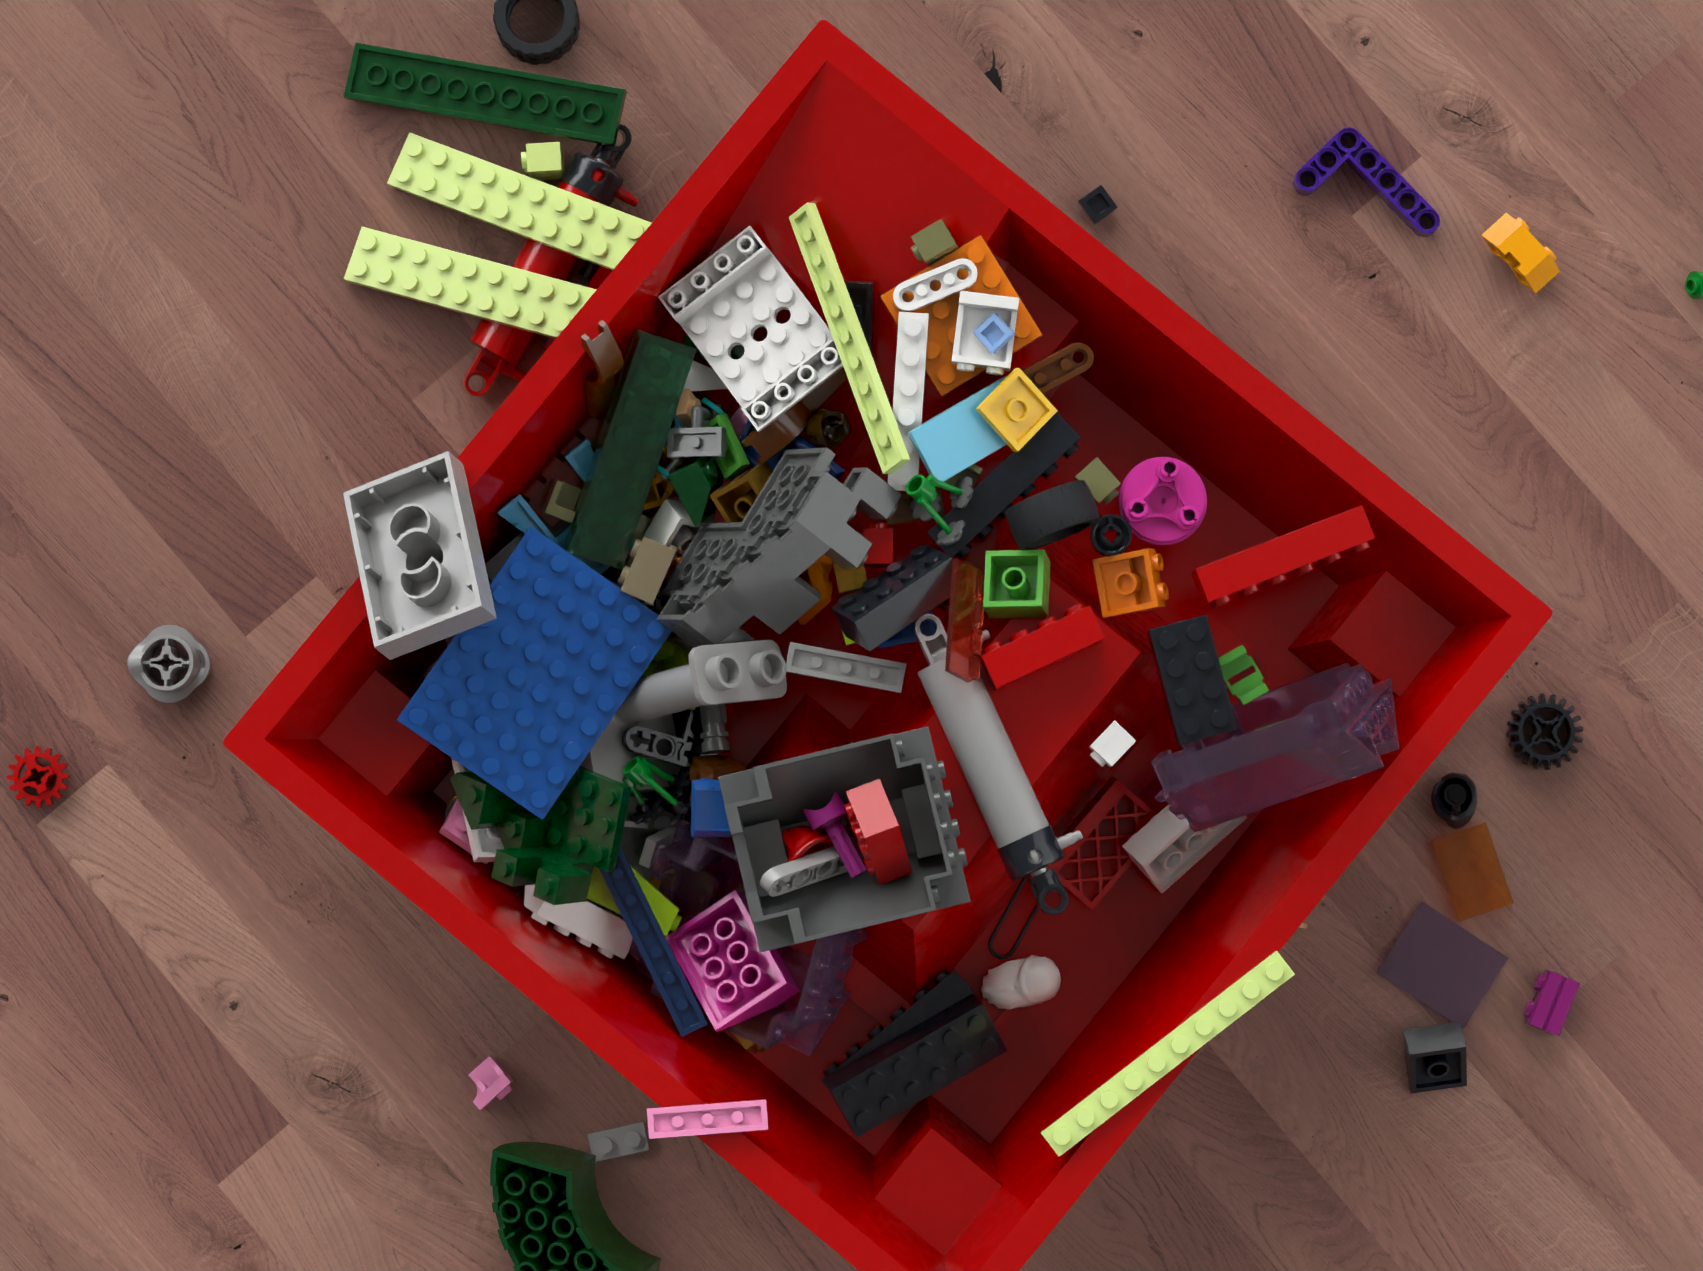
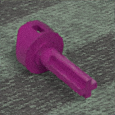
(829, 818)

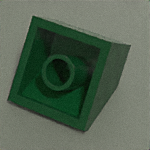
(694, 483)

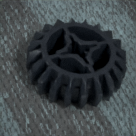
(1553, 741)

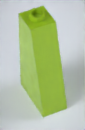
(662, 907)

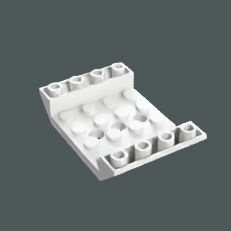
(726, 303)

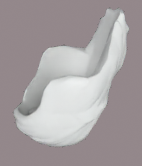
(1021, 982)

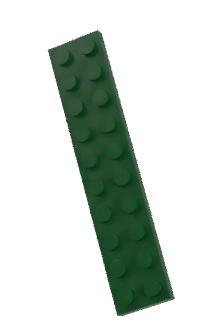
(485, 94)

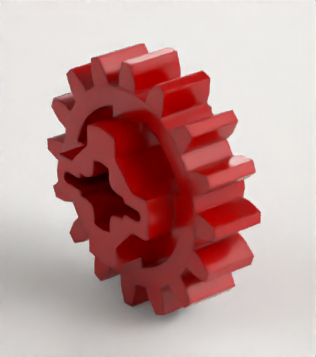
(43, 788)

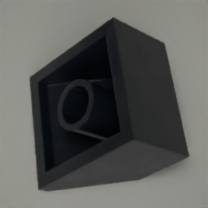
(1435, 1057)

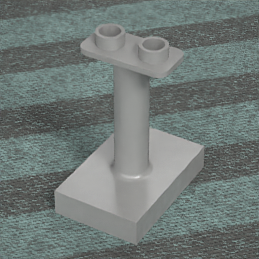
(419, 556)
(712, 677)

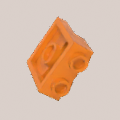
(1130, 582)

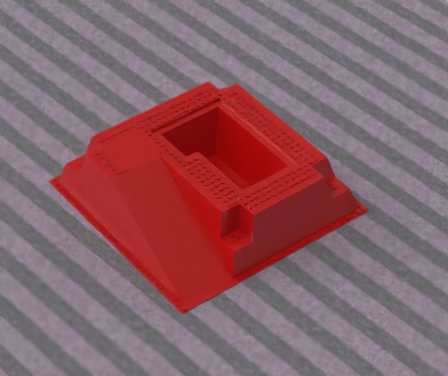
(966, 1169)

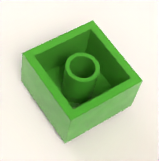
(1016, 584)

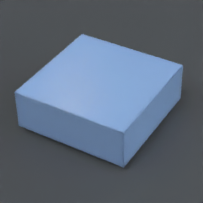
(994, 333)

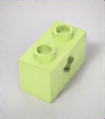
(543, 160)

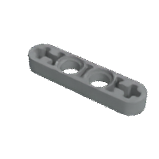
(803, 872)

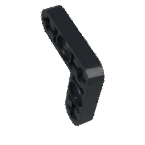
(677, 745)

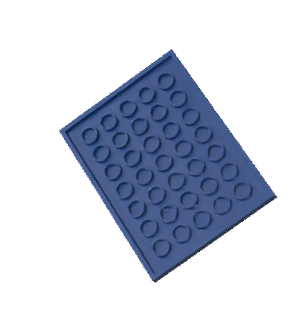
(542, 679)

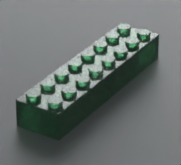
(629, 448)

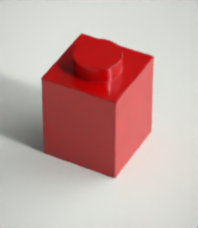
(881, 550)

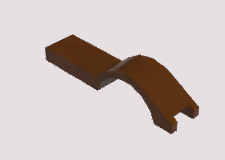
(608, 361)
(793, 421)

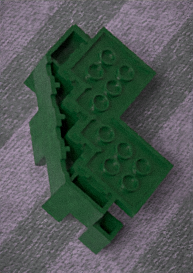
(561, 849)

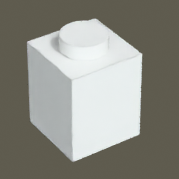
(1111, 745)

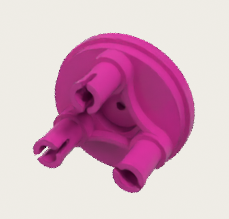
(1162, 501)

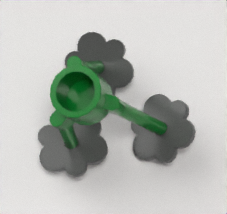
(927, 500)

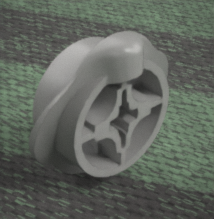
(141, 661)

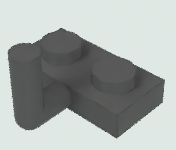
(697, 440)

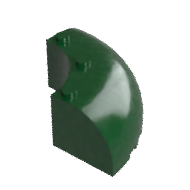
(554, 1213)

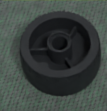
(1052, 515)

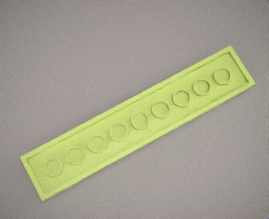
(515, 202)
(464, 283)

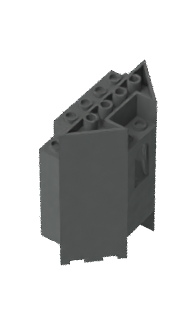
(772, 798)

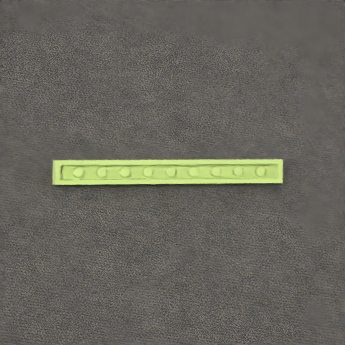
(849, 338)
(1167, 1053)

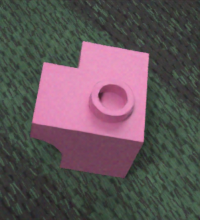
(490, 1081)

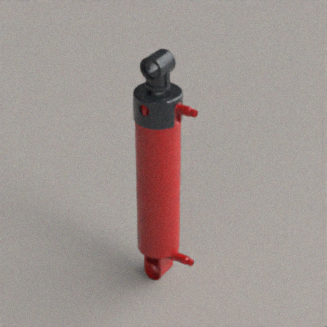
(504, 345)

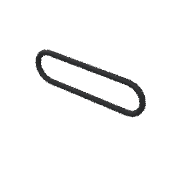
(1002, 920)

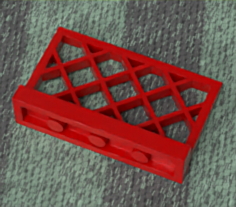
(1086, 823)

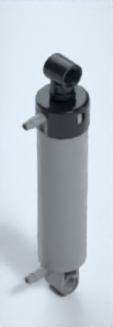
(993, 772)

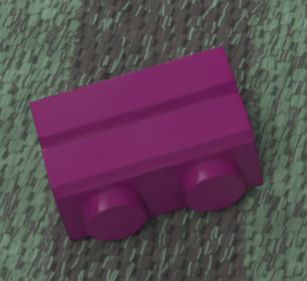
(1551, 1002)

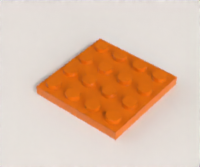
(944, 314)

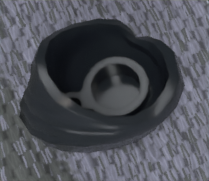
(1454, 792)

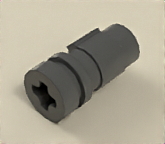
(714, 730)

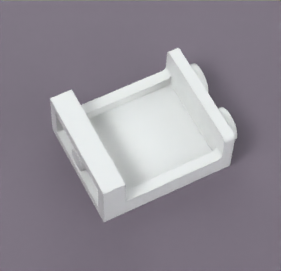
(968, 349)

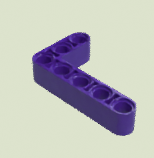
(1370, 177)

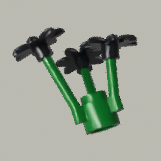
(639, 773)

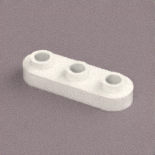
(945, 275)

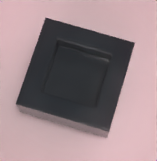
(1097, 204)

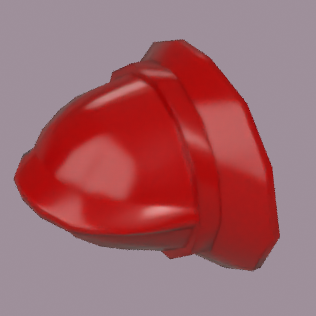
(804, 841)

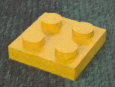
(1016, 409)

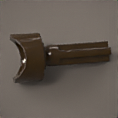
(825, 429)

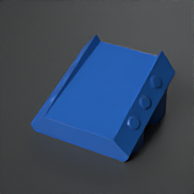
(708, 810)

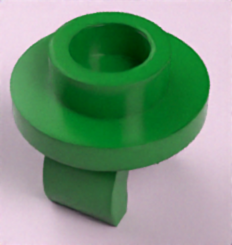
(1694, 284)

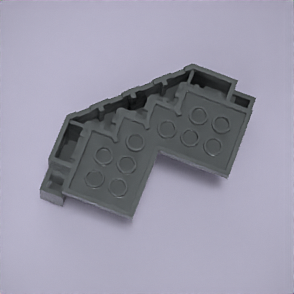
(757, 562)

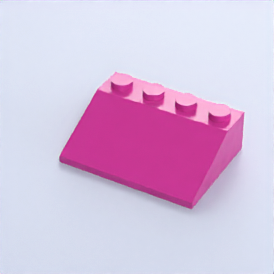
(726, 966)

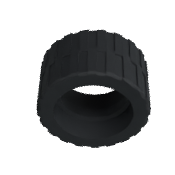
(541, 52)

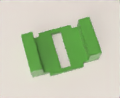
(1249, 687)

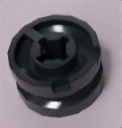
(1102, 544)

